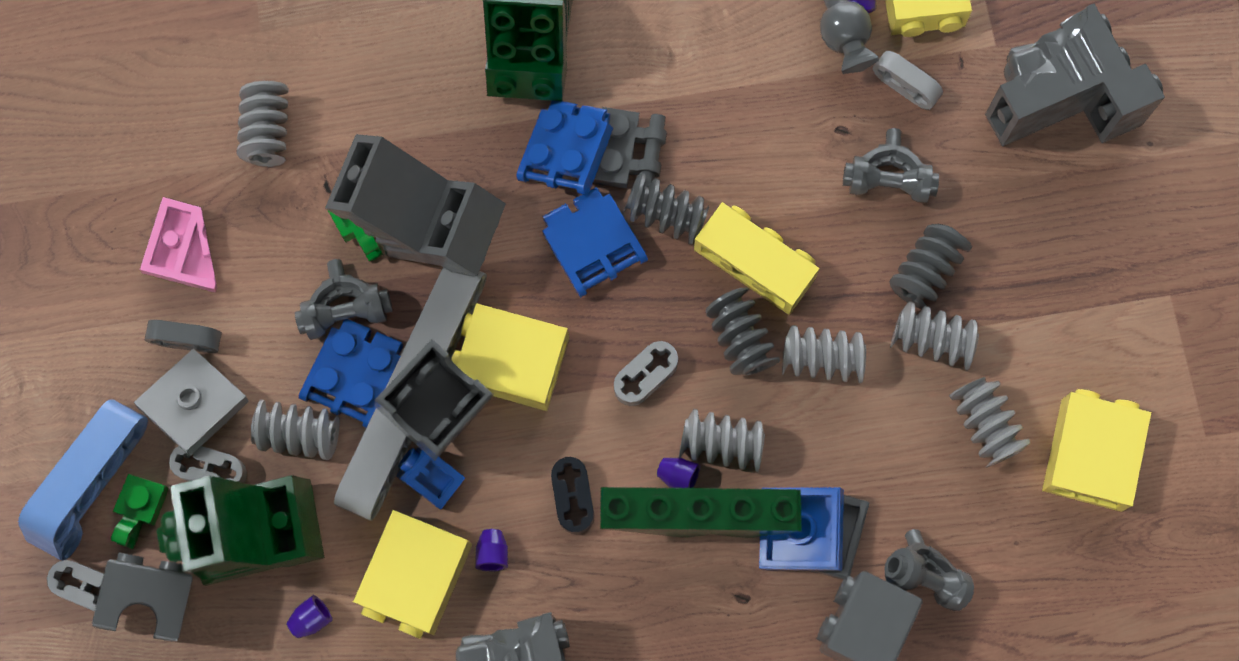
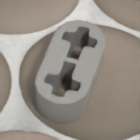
(908, 80)
(639, 367)
(210, 458)
(82, 595)

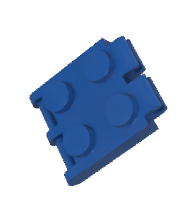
(568, 144)
(591, 240)
(352, 370)

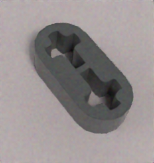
(183, 336)

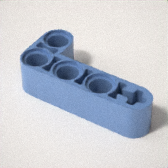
(65, 495)

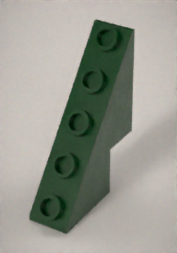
(701, 511)

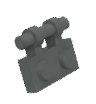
(618, 159)

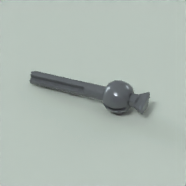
(846, 30)

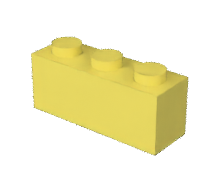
(756, 257)

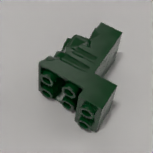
(526, 48)
(240, 528)

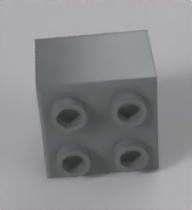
(432, 400)
(132, 583)
(869, 621)

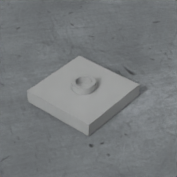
(191, 402)

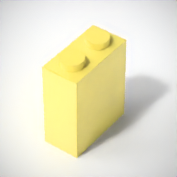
(917, 16)
(512, 355)
(1097, 450)
(412, 574)

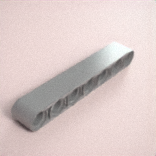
(383, 443)

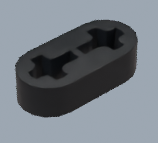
(563, 498)

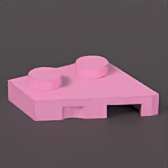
(180, 247)

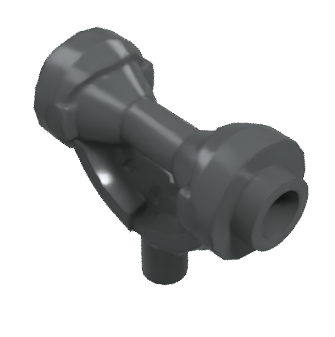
(916, 180)
(317, 315)
(928, 567)

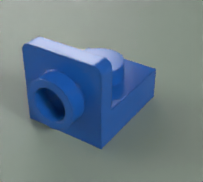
(429, 478)

